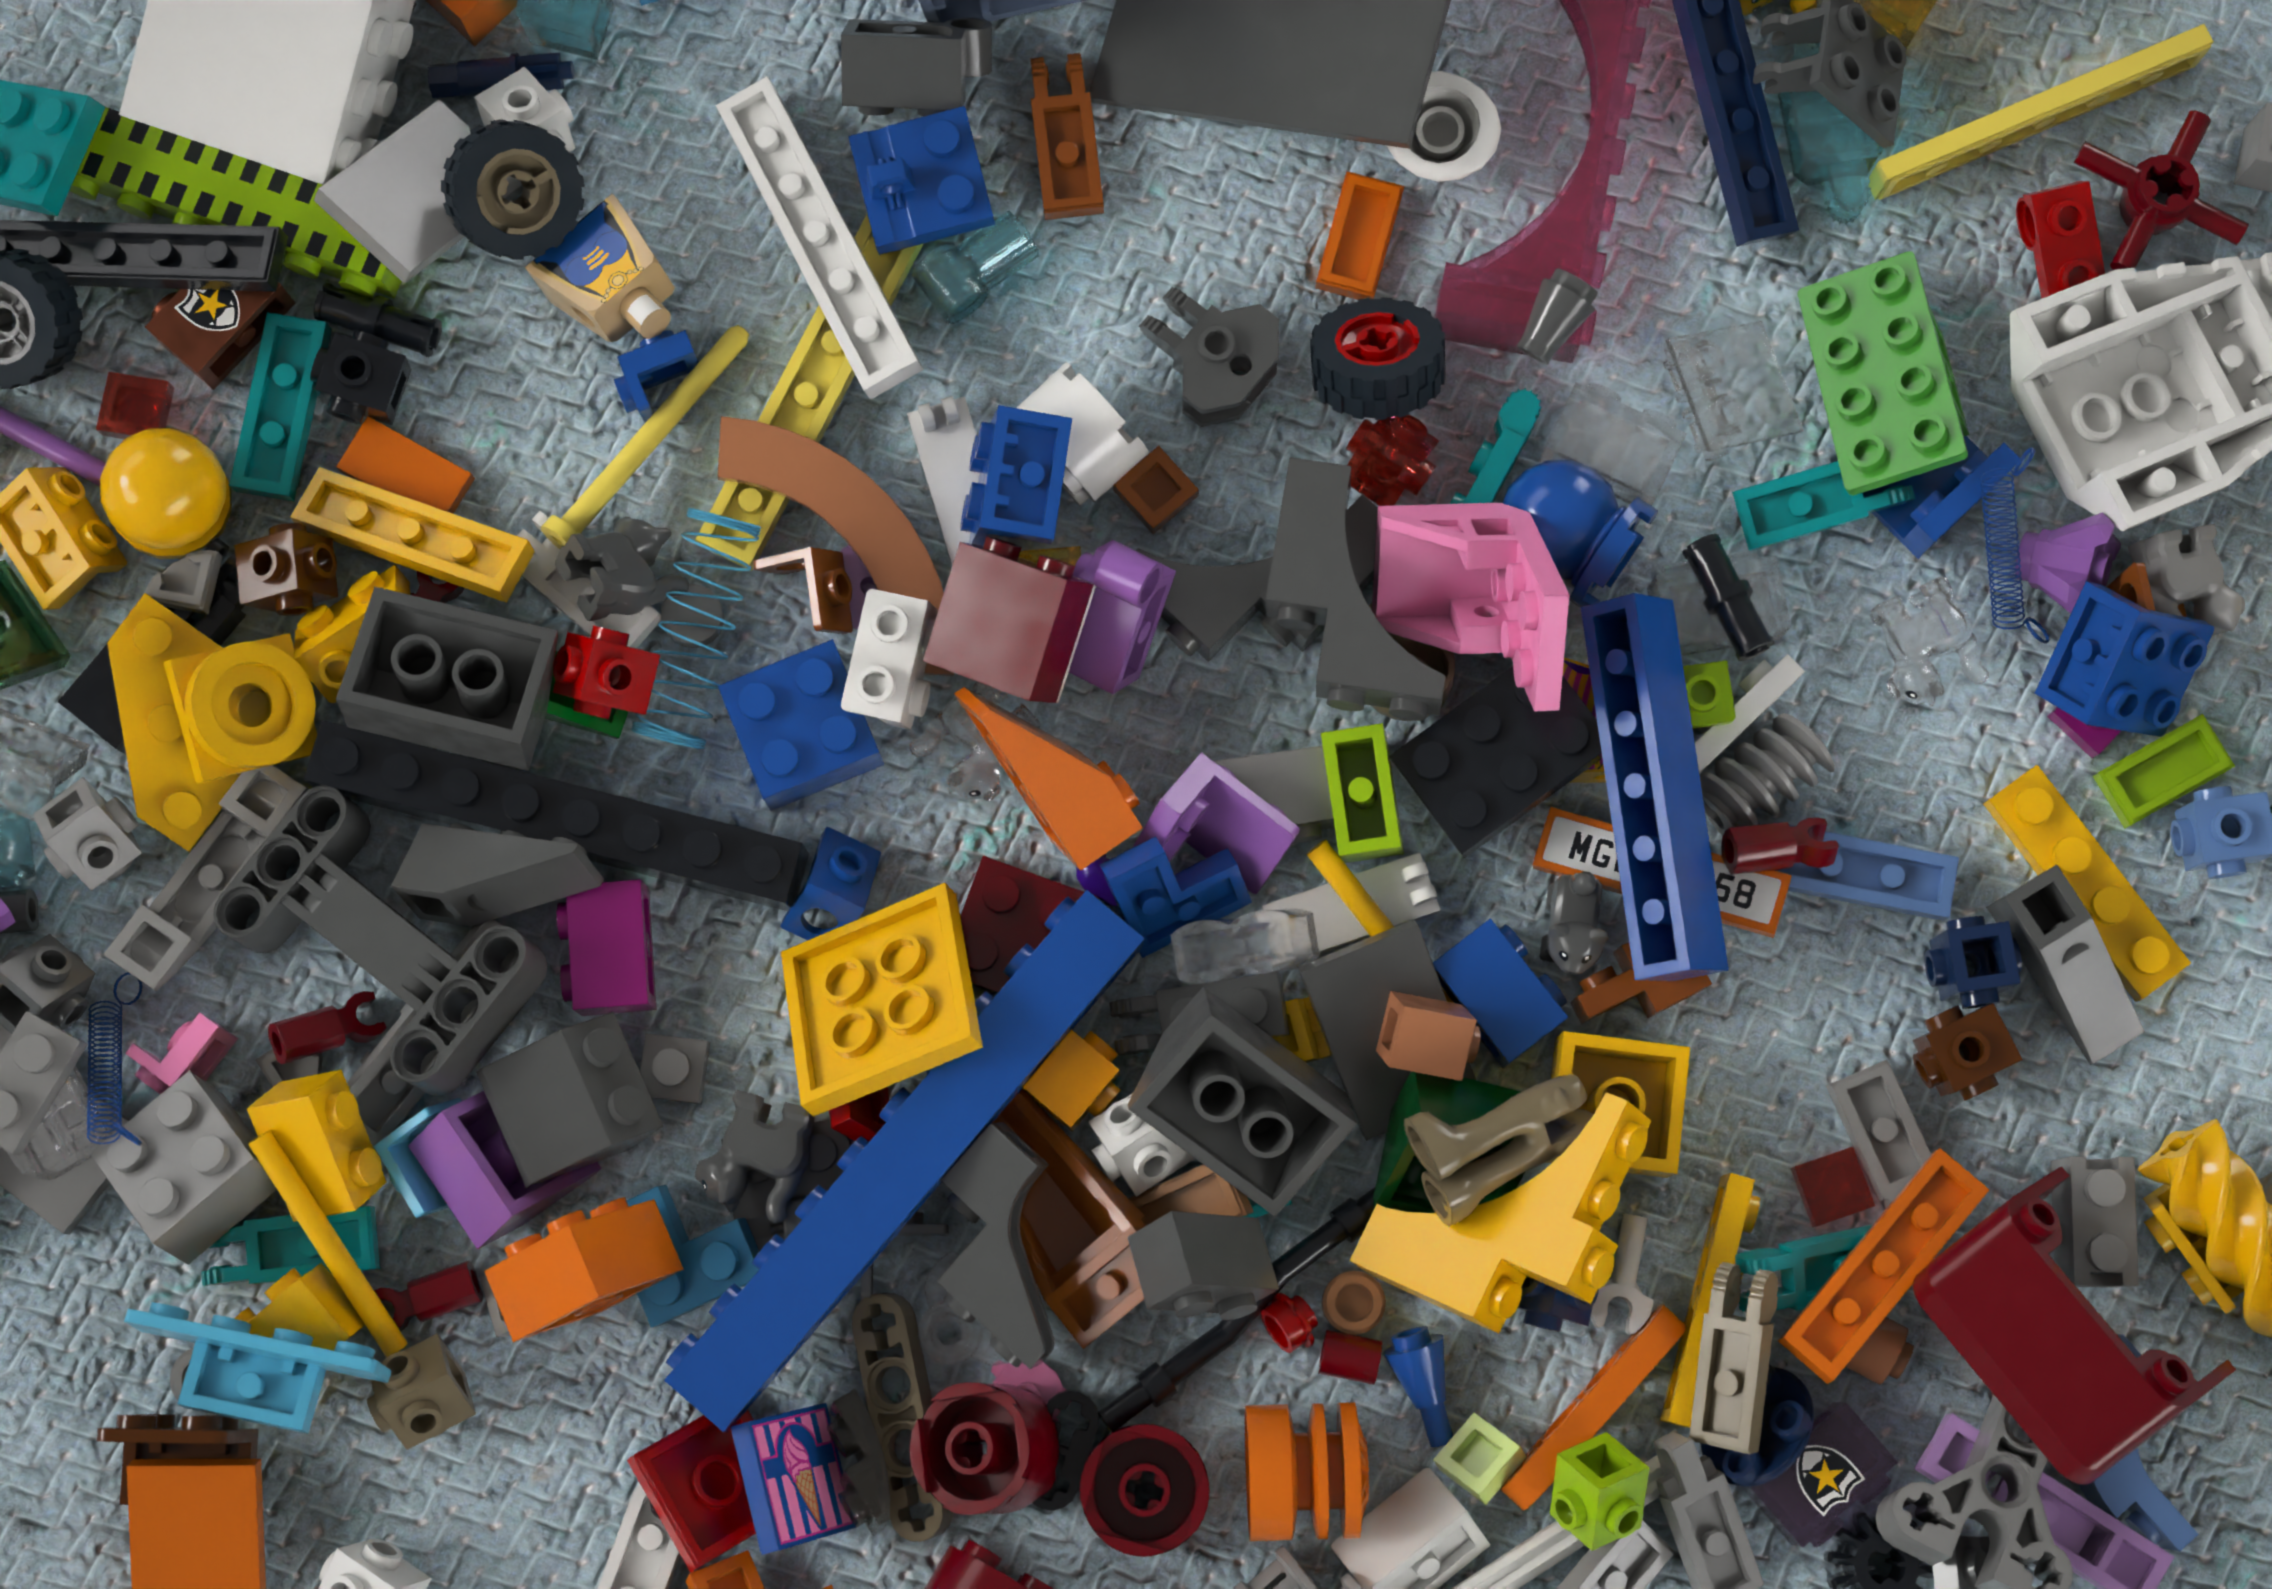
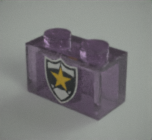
(1834, 1470)

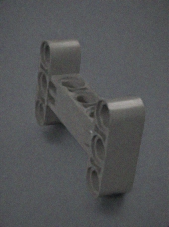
(380, 940)

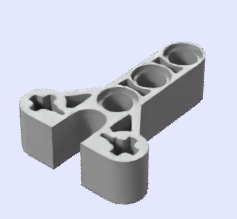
(2015, 1527)

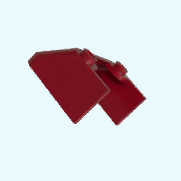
(2046, 1344)

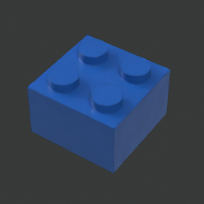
(796, 726)

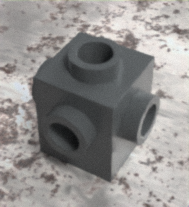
(44, 982)

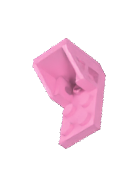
(1474, 585)

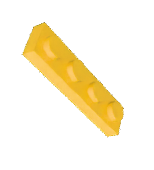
(413, 534)
(2052, 835)
(1732, 1213)

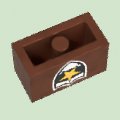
(214, 327)

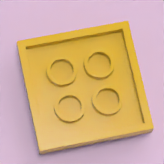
(880, 1000)

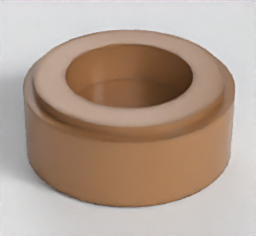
(1353, 1302)

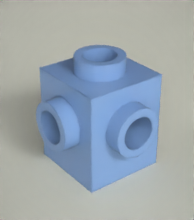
(2223, 831)

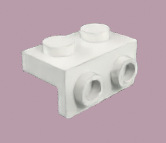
(888, 659)

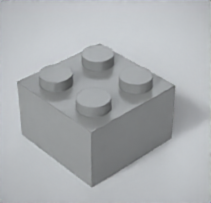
(190, 1172)

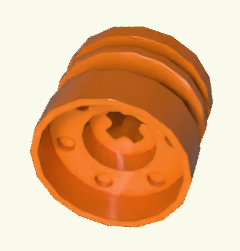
(1304, 1471)

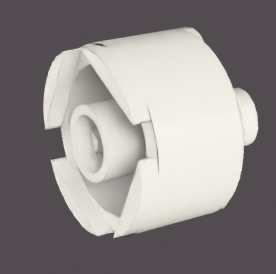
(1098, 445)

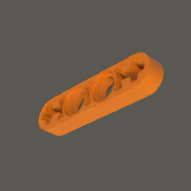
(1595, 1404)

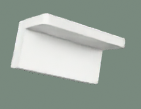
(1412, 1538)

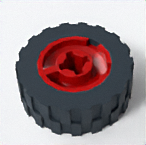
(1378, 358)

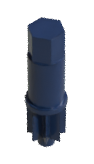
(474, 76)

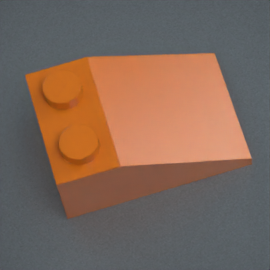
(1074, 800)

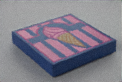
(791, 1477)

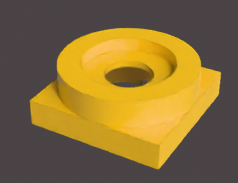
(201, 696)

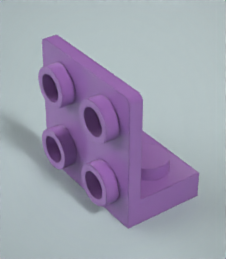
(1217, 813)

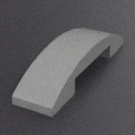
(181, 917)

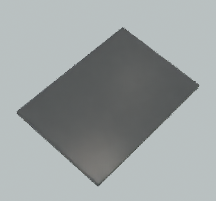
(1276, 63)

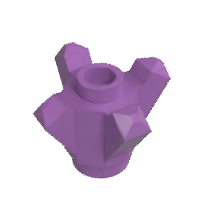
(2068, 557)

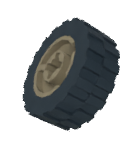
(478, 181)

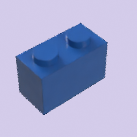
(1501, 991)

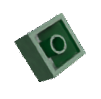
(1450, 1100)

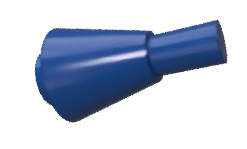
(1420, 1368)

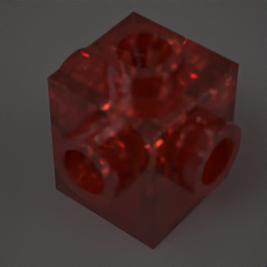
(1391, 458)

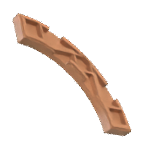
(839, 495)

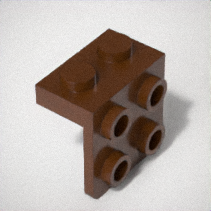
(197, 1438)

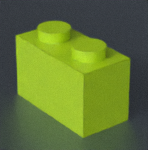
(1362, 793)

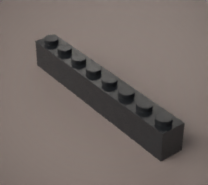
(606, 825)

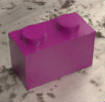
(608, 949)

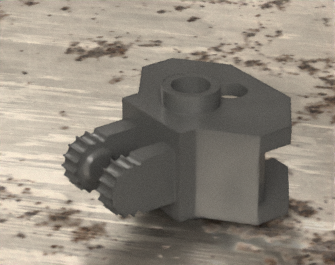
(1213, 351)

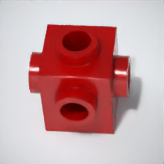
(604, 673)

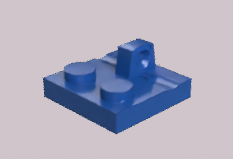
(921, 180)

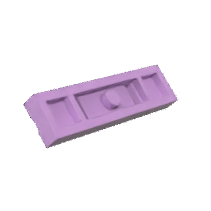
(2094, 1541)

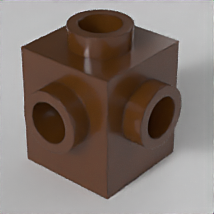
(286, 570)
(1985, 1049)

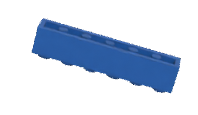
(1654, 788)

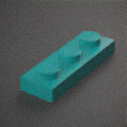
(279, 408)

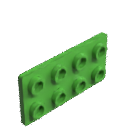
(1883, 374)

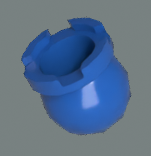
(1580, 523)

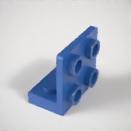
(1020, 476)
(1942, 497)
(2123, 663)

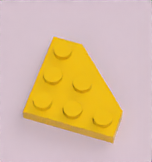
(151, 730)

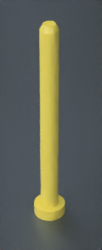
(647, 438)

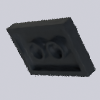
(1497, 759)

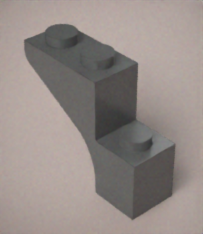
(993, 1272)

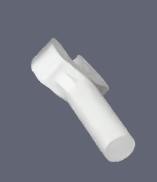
(1624, 1277)

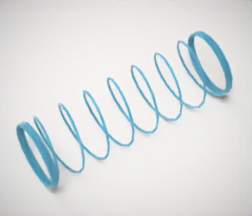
(672, 736)

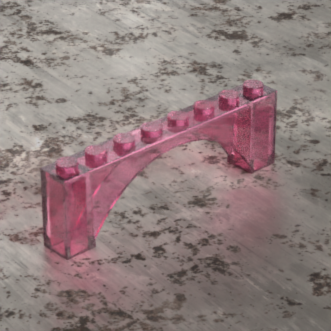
(1494, 294)

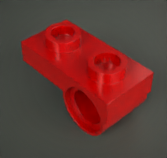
(2062, 234)

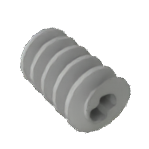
(1763, 771)

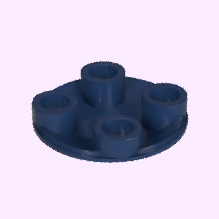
(1784, 1434)

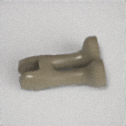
(1540, 1117)

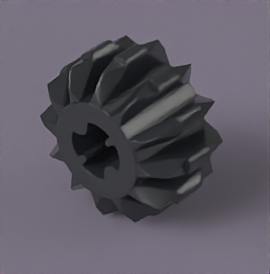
(1857, 1553)

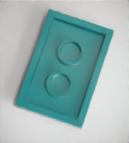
(42, 144)

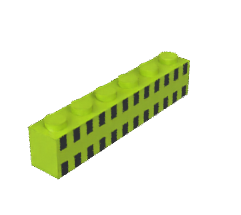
(208, 186)

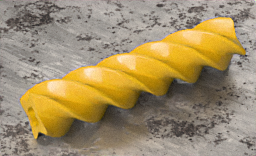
(2222, 1200)

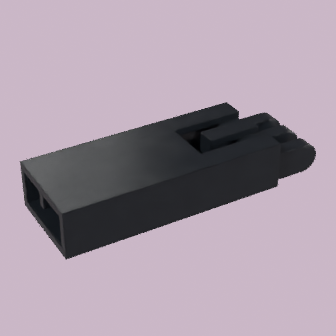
(93, 693)

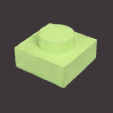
(1480, 1458)

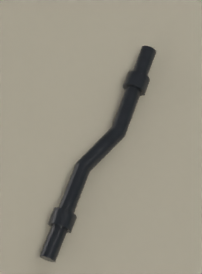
(1158, 1382)

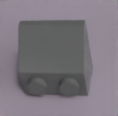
(570, 1100)

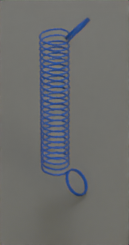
(2015, 473)
(118, 1127)

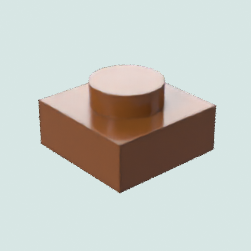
(1156, 490)

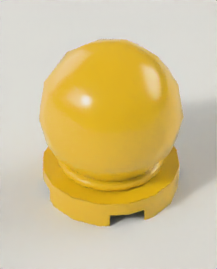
(165, 493)

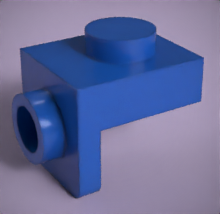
(651, 365)

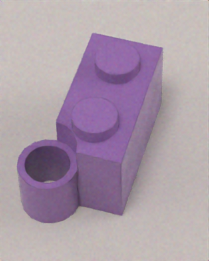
(1121, 614)

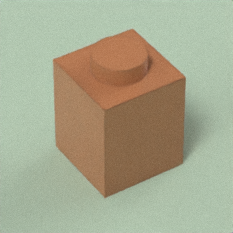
(1428, 1036)

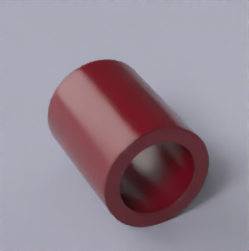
(1350, 1357)

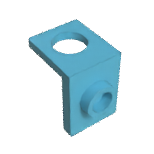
(405, 1170)

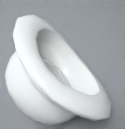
(1453, 132)

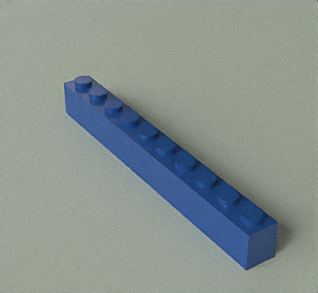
(901, 1165)

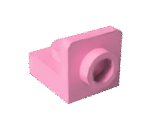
(193, 1047)

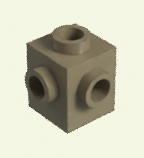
(423, 1393)

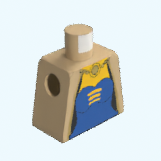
(606, 276)

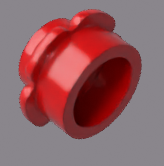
(1289, 1322)

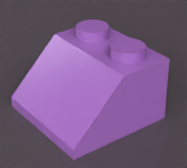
(477, 1173)

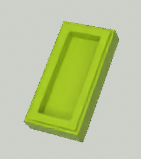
(2163, 771)

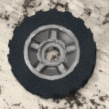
(44, 315)

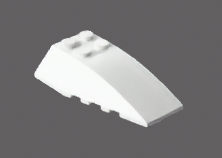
(2149, 383)

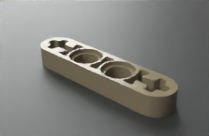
(892, 1417)

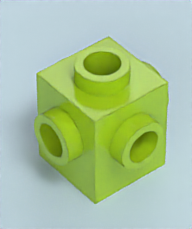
(1599, 1491)

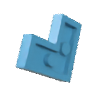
(708, 1261)

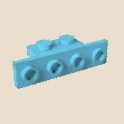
(251, 1374)

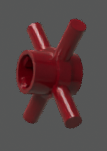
(2169, 175)

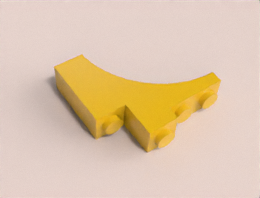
(1534, 1231)

